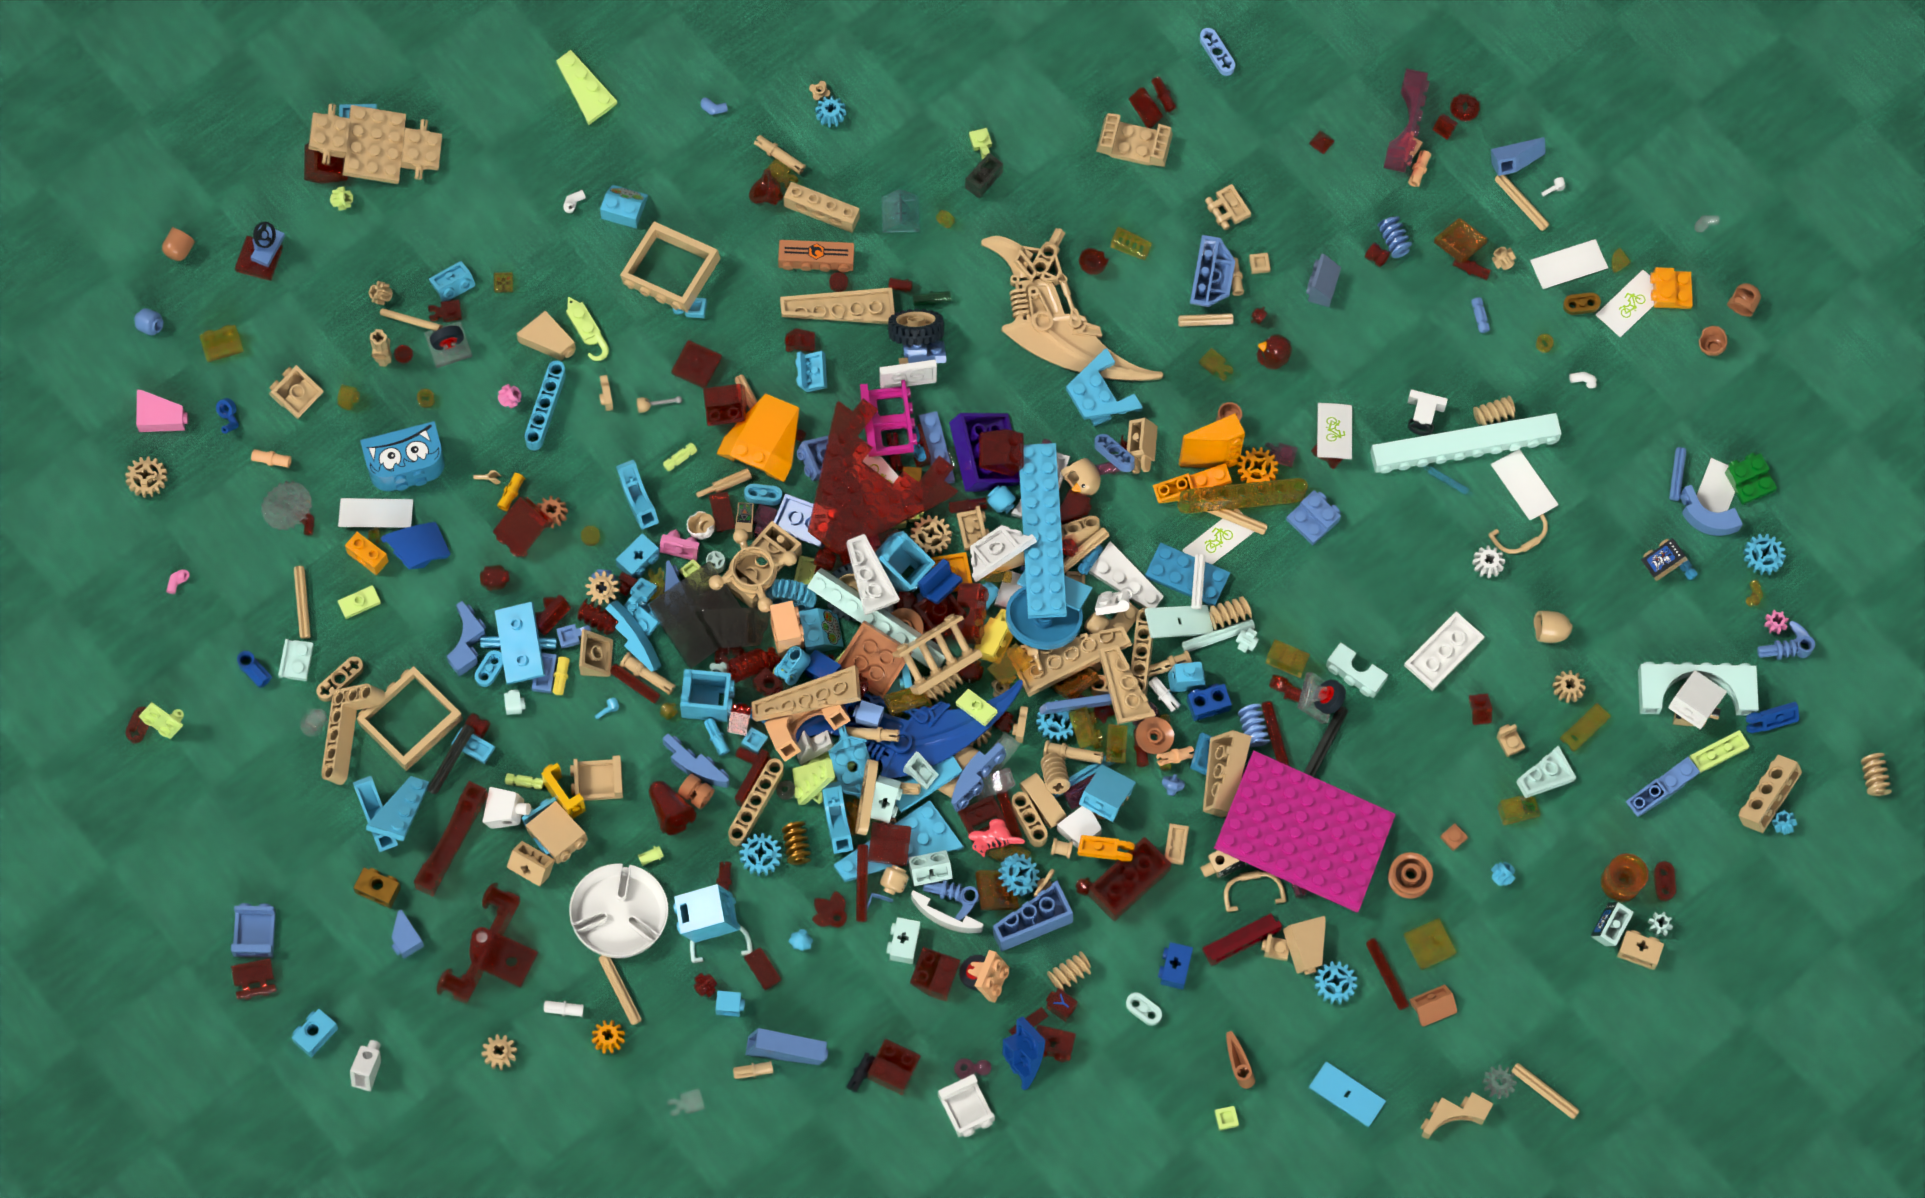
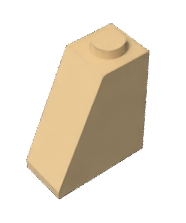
(547, 337)
(1306, 944)

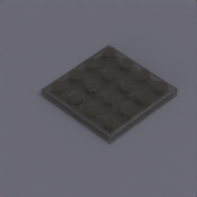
(681, 617)

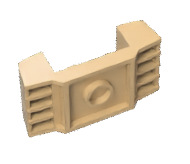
(1134, 142)

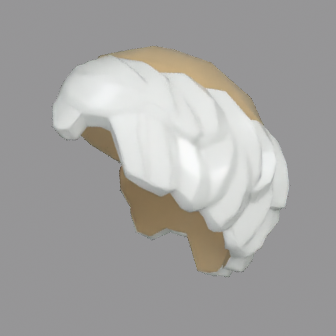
(701, 525)

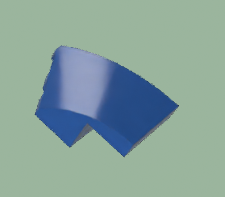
(418, 544)
(1024, 1051)

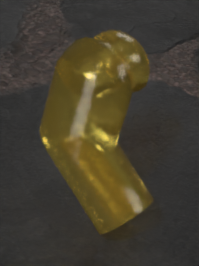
(1756, 595)

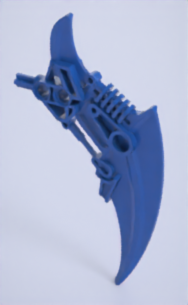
(930, 731)

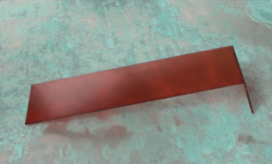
(1035, 1018)

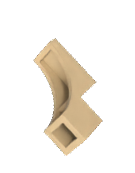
(1474, 1109)

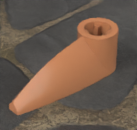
(1239, 1062)

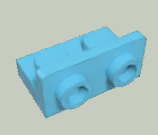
(452, 281)

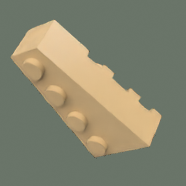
(1224, 770)

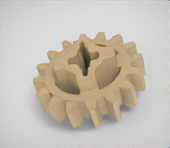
(139, 473)
(923, 532)

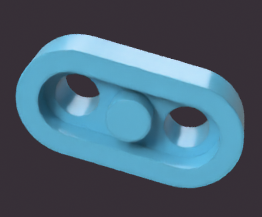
(763, 494)
(488, 669)

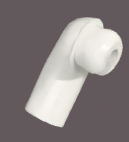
(571, 201)
(1583, 376)

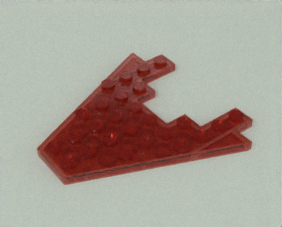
(856, 498)

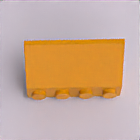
(1213, 444)

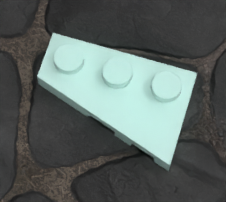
(1547, 774)

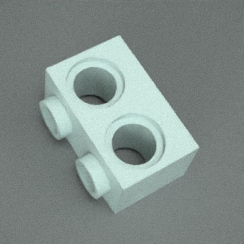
(930, 868)

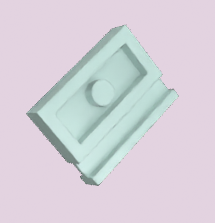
(296, 660)

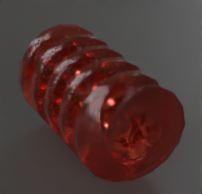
(596, 617)
(748, 664)

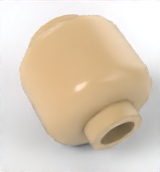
(894, 879)

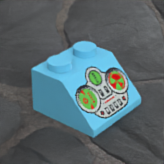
(623, 206)
(820, 630)

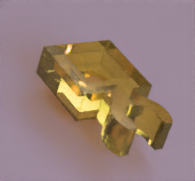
(781, 173)
(1215, 362)
(657, 580)

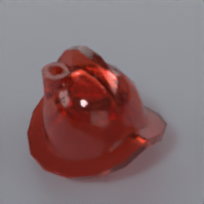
(766, 189)

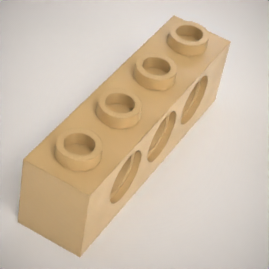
(821, 207)
(1778, 789)

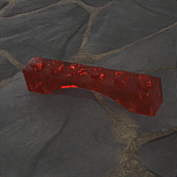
(441, 858)

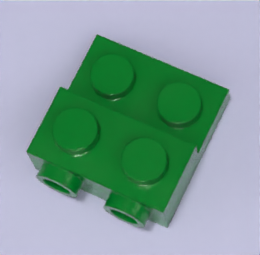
(1750, 478)

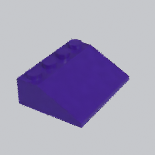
(965, 434)

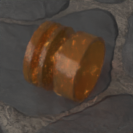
(1625, 867)

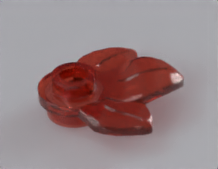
(828, 909)

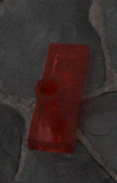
(759, 762)

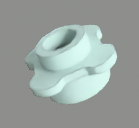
(716, 667)

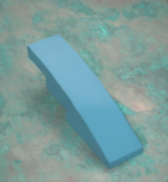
(637, 641)

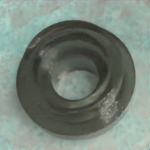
(785, 795)

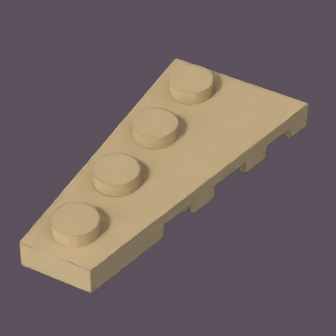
(1123, 687)

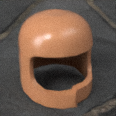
(177, 245)
(1745, 299)

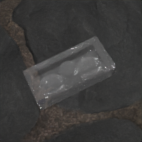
(1010, 746)

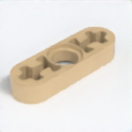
(340, 671)

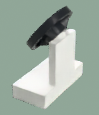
(1424, 411)

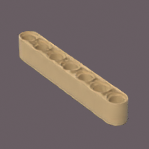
(1078, 530)

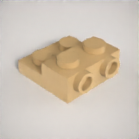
(295, 391)

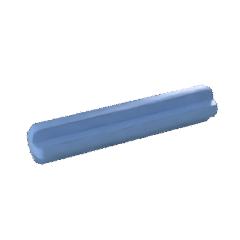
(1677, 476)

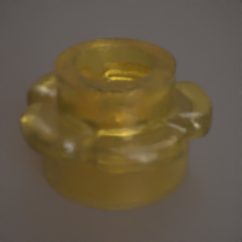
(668, 710)

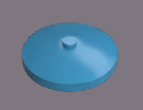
(1040, 632)

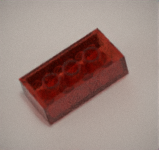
(1129, 880)

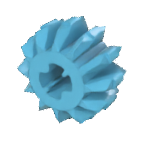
(837, 114)

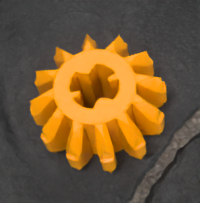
(611, 1043)

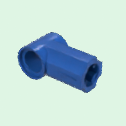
(254, 670)

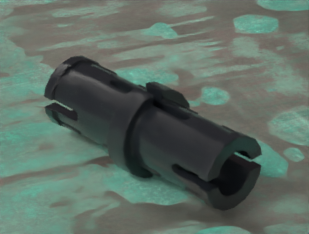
(860, 1073)

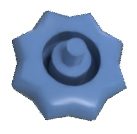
(1173, 784)

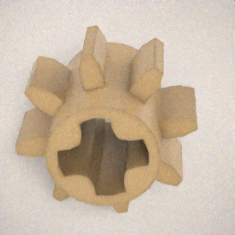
(1504, 258)
(380, 293)

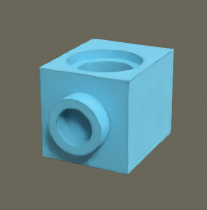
(729, 1003)

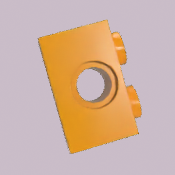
(366, 553)

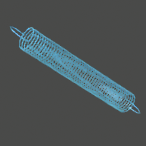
(1453, 485)

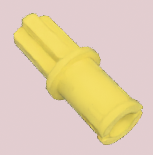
(560, 675)

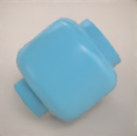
(1001, 499)

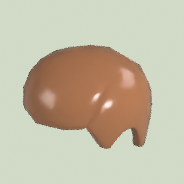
(1713, 341)

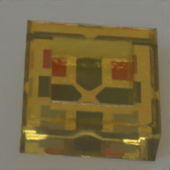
(503, 282)

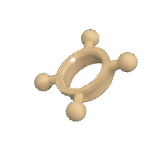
(740, 536)

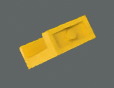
(573, 806)

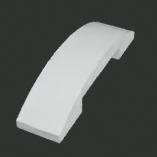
(967, 926)

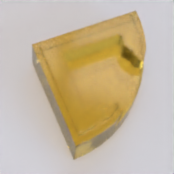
(1619, 260)

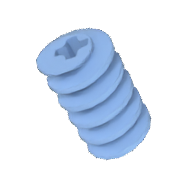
(1251, 725)

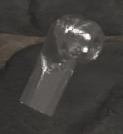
(1704, 221)

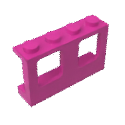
(889, 422)

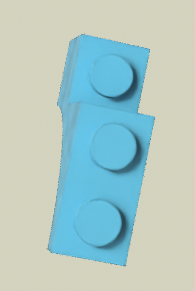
(371, 806)

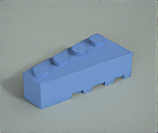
(1035, 918)

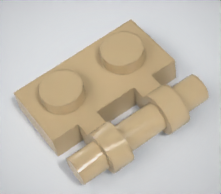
(1232, 203)

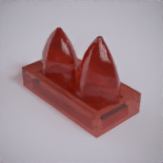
(555, 609)

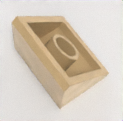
(595, 654)

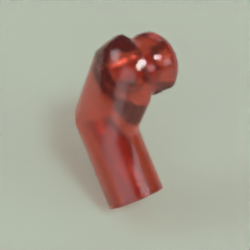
(308, 524)

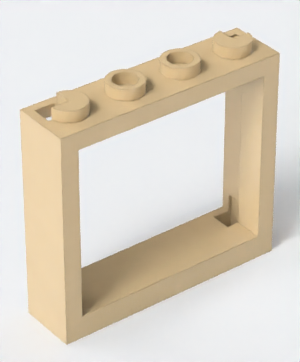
(684, 242)
(430, 739)

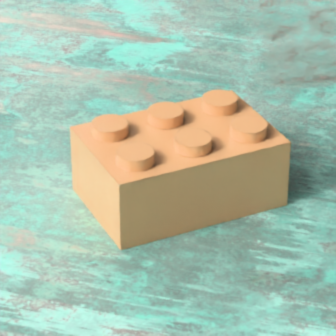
(786, 627)

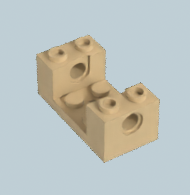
(776, 543)

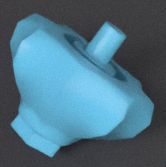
(801, 940)

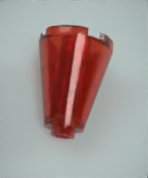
(670, 808)

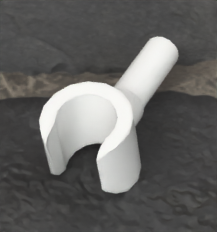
(1559, 186)

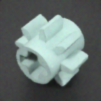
(1247, 640)
(1665, 924)

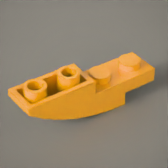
(1171, 489)

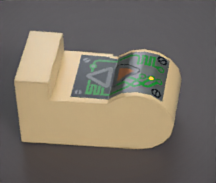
(745, 517)

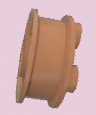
(1402, 884)

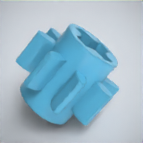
(1784, 822)
(1503, 873)

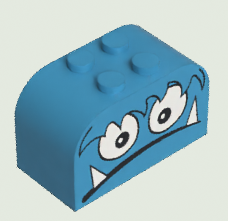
(404, 457)

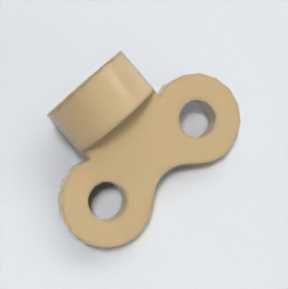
(1044, 883)

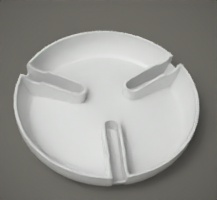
(618, 910)

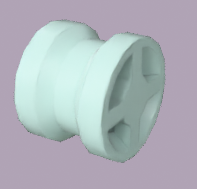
(715, 558)

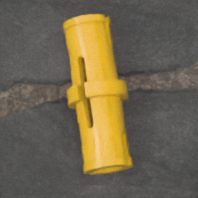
(510, 491)

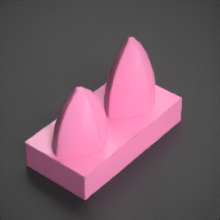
(674, 545)

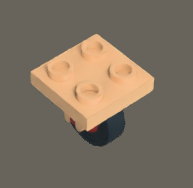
(985, 974)

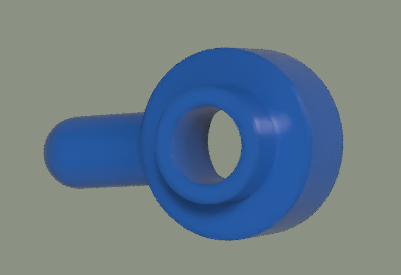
(224, 412)

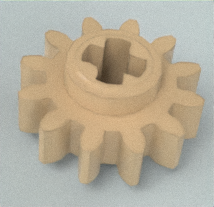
(597, 594)
(497, 1059)

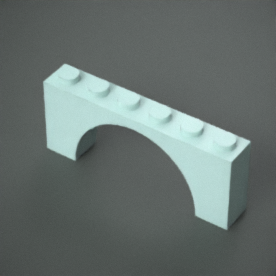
(1737, 680)

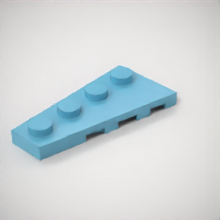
(398, 813)

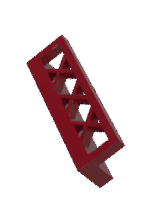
(1241, 939)

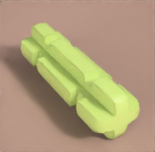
(680, 456)
(524, 781)

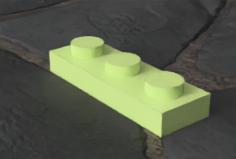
(1719, 751)

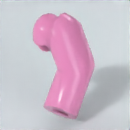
(176, 579)

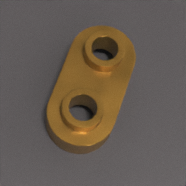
(1580, 302)

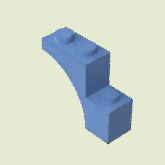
(462, 656)

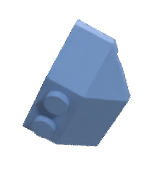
(1212, 273)

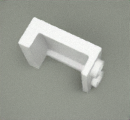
(1697, 699)
(966, 1106)

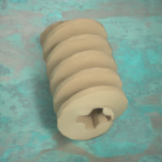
(1494, 411)
(1229, 611)
(945, 685)
(1055, 773)
(1874, 775)
(1069, 971)

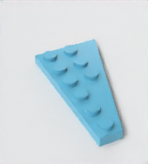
(928, 835)

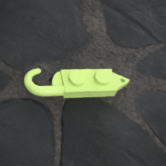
(586, 327)

